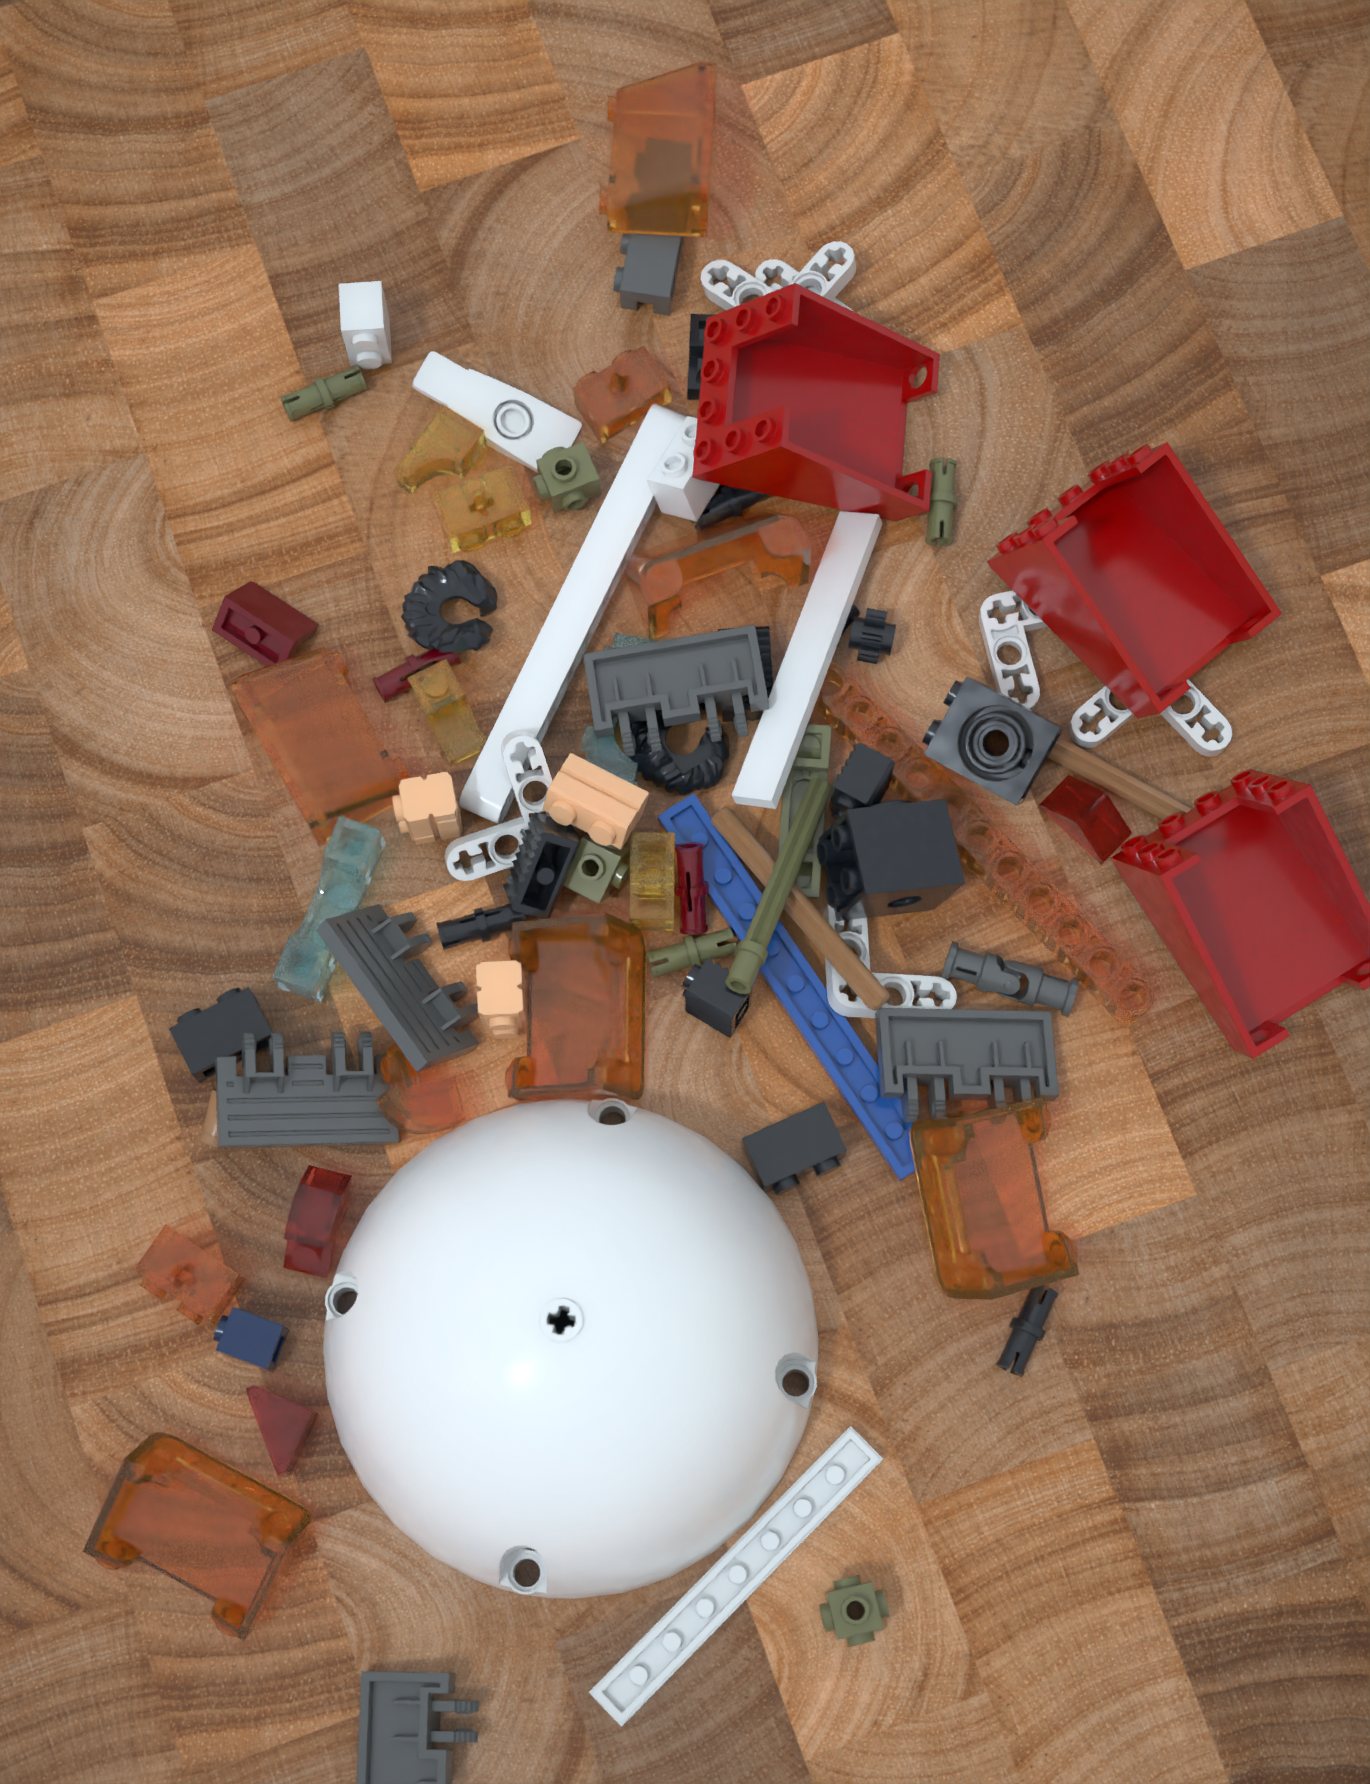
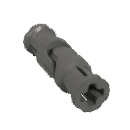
(993, 974)

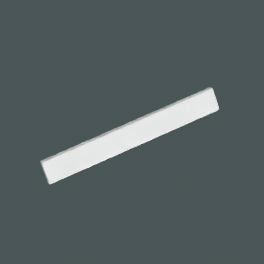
(807, 660)
(735, 1576)

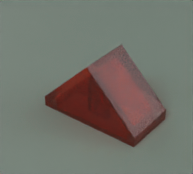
(1087, 817)
(283, 1427)

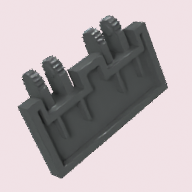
(675, 679)
(401, 992)
(968, 1048)
(305, 1103)
(402, 1722)

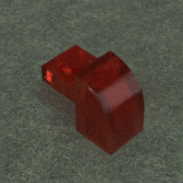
(315, 1219)

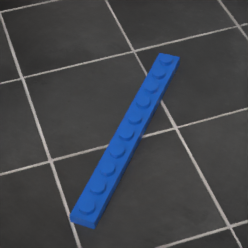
(797, 989)

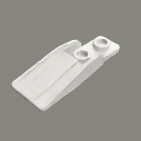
(511, 418)

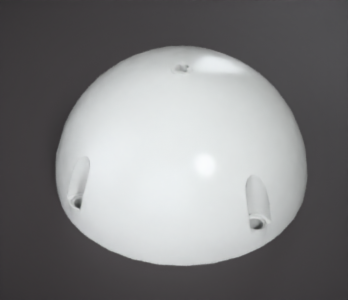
(594, 1446)

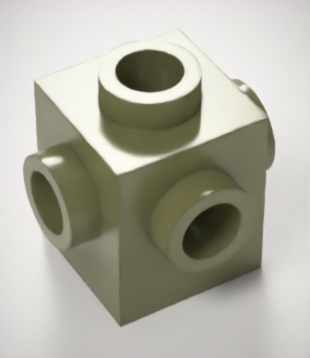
(567, 477)
(597, 869)
(835, 1616)

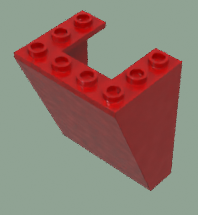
(811, 405)
(1137, 578)
(1253, 904)

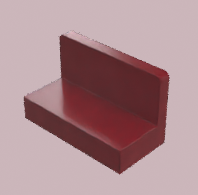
(262, 624)

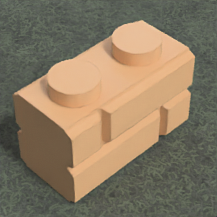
(595, 802)
(428, 808)
(502, 998)

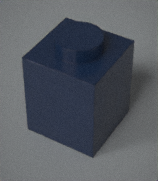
(250, 1339)

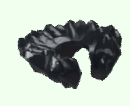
(434, 589)
(680, 772)

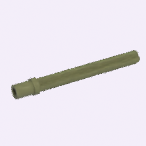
(752, 951)

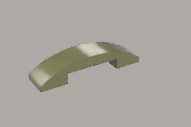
(810, 762)

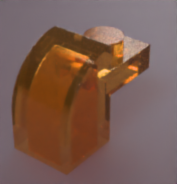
(417, 1105)

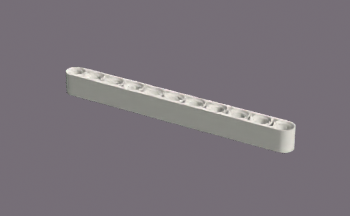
(573, 616)

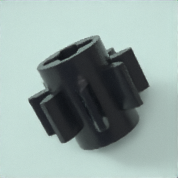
(872, 636)

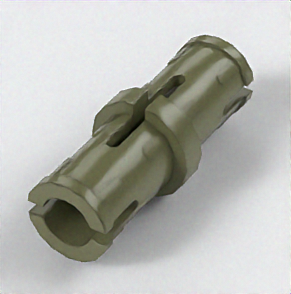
(323, 393)
(941, 502)
(691, 952)

